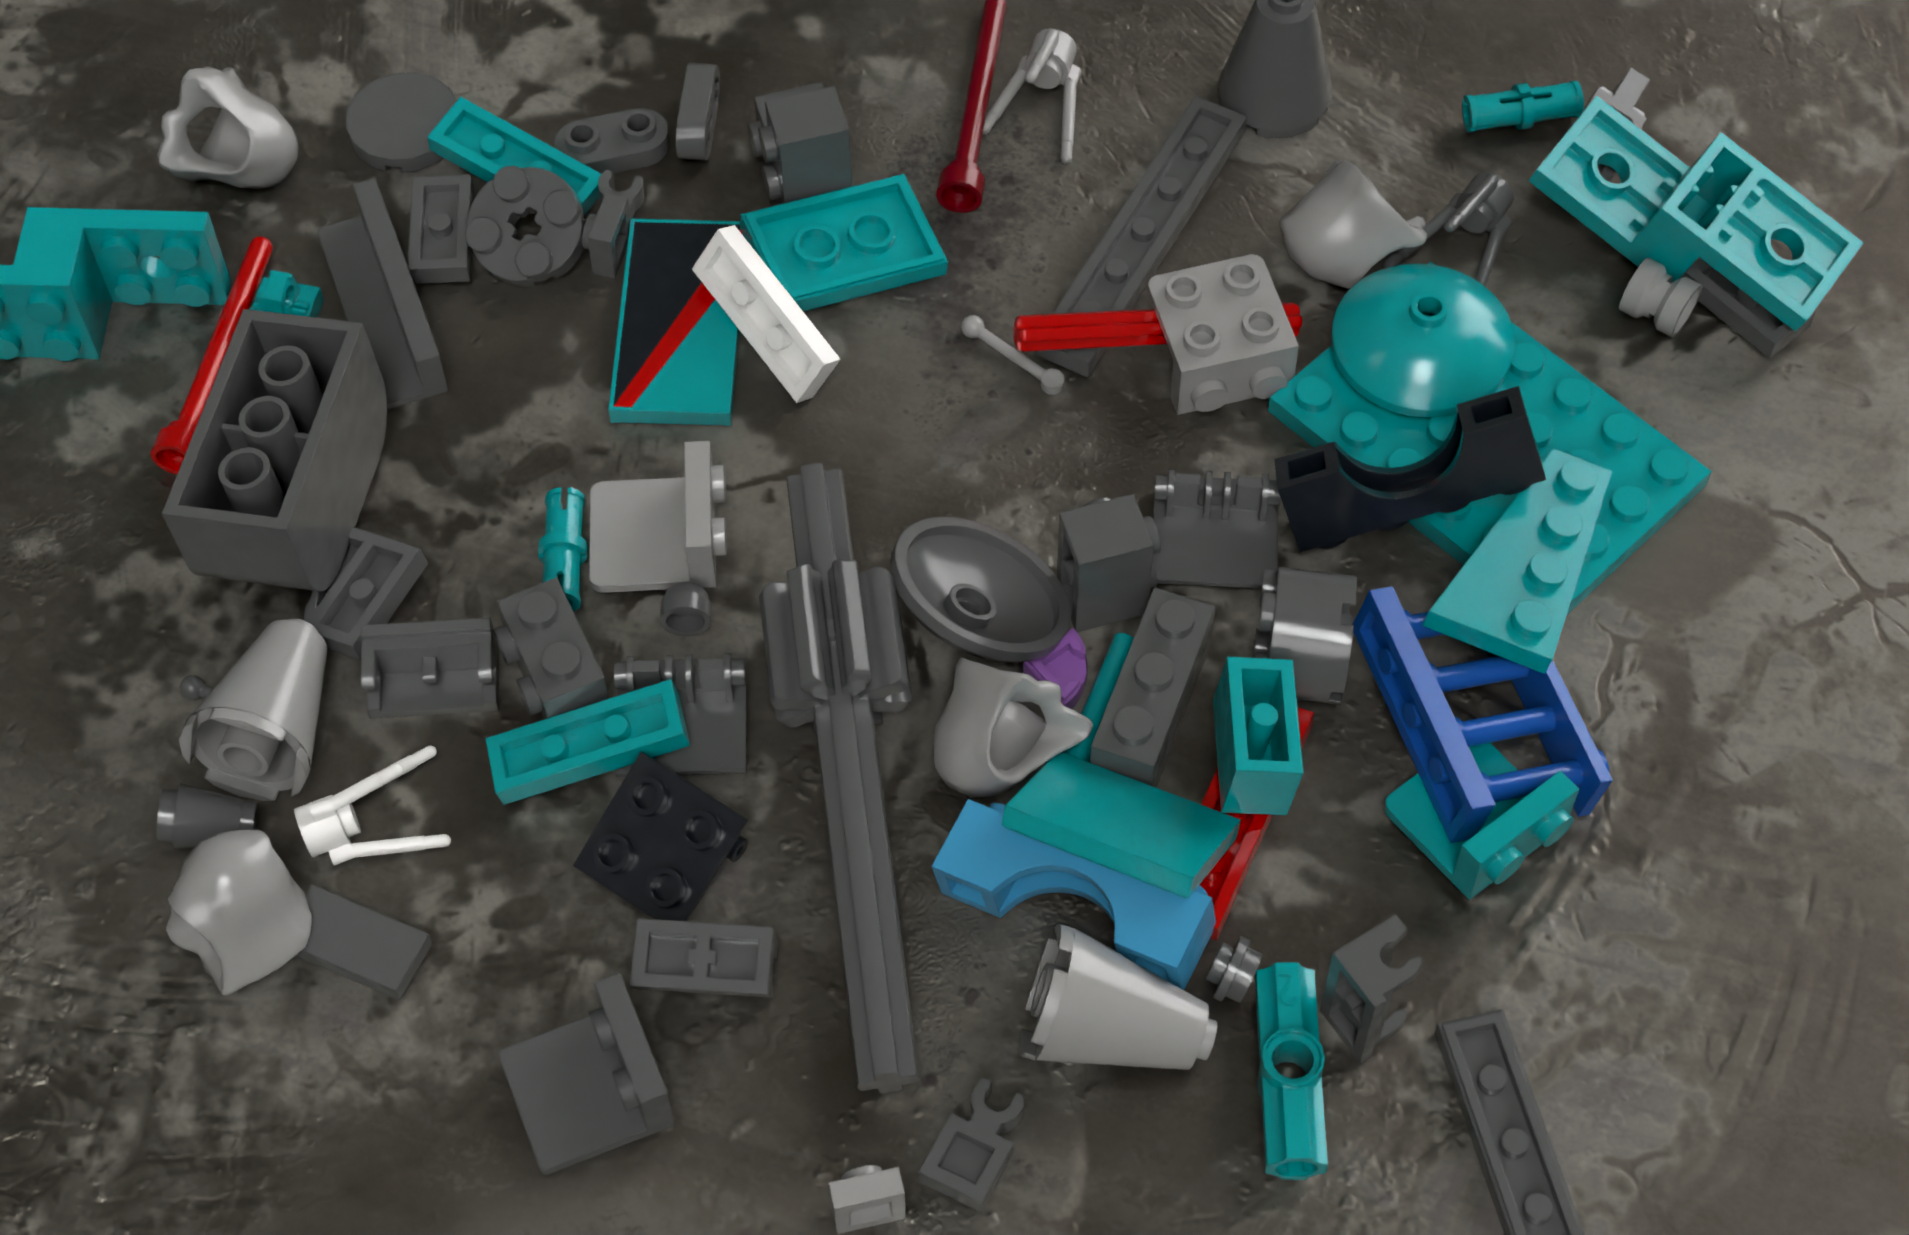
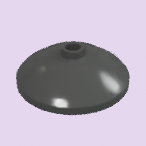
(980, 590)

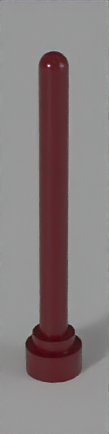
(961, 182)

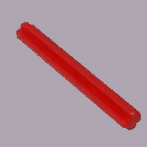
(1101, 329)

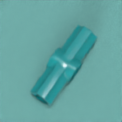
(1290, 1107)

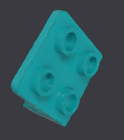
(1504, 840)

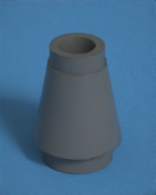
(197, 814)

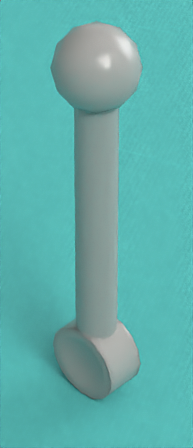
(1050, 379)

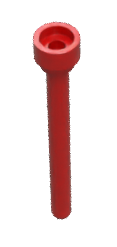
(175, 438)

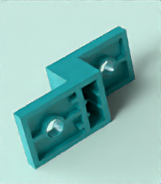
(1713, 210)
(84, 259)

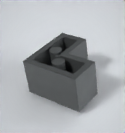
(802, 142)

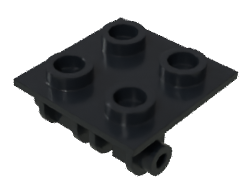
(661, 842)

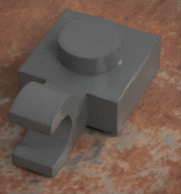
(608, 231)

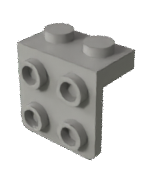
(1223, 333)
(658, 529)

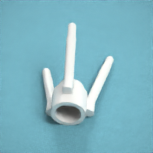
(332, 819)

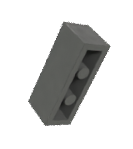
(1154, 687)

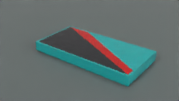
(672, 336)

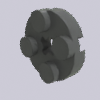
(515, 195)

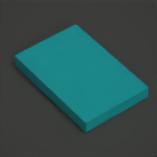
(846, 242)
(1121, 824)

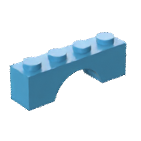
(1001, 868)

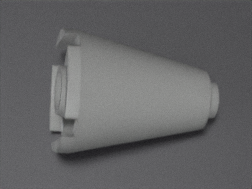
(262, 715)
(1110, 1010)

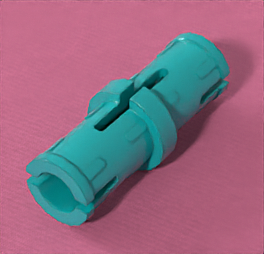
(1522, 106)
(563, 546)

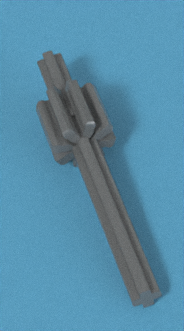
(841, 663)

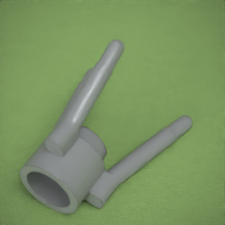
(1046, 67)

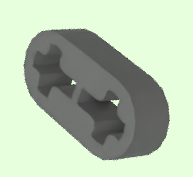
(697, 111)

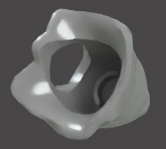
(248, 141)
(1346, 227)
(993, 742)
(241, 902)

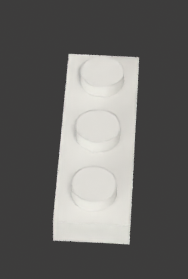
(765, 313)

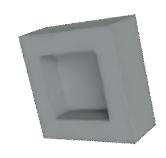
(867, 1198)

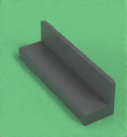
(382, 296)

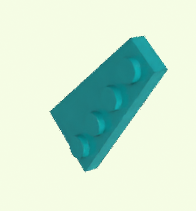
(1526, 569)

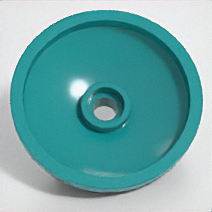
(1419, 360)

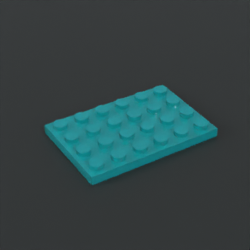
(1566, 413)

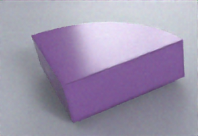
(1064, 667)

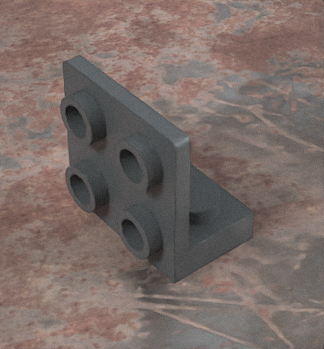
(588, 1083)

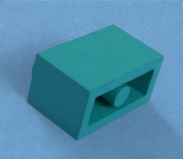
(1257, 736)

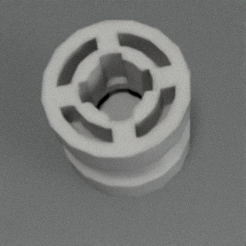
(1654, 294)

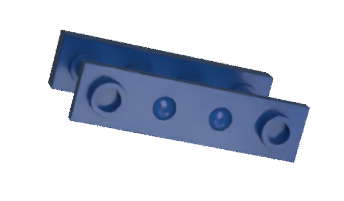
(1442, 741)

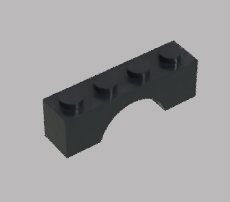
(1339, 497)

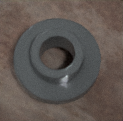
(1233, 970)

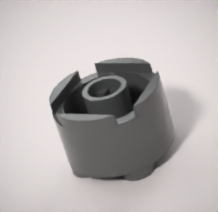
(1310, 623)

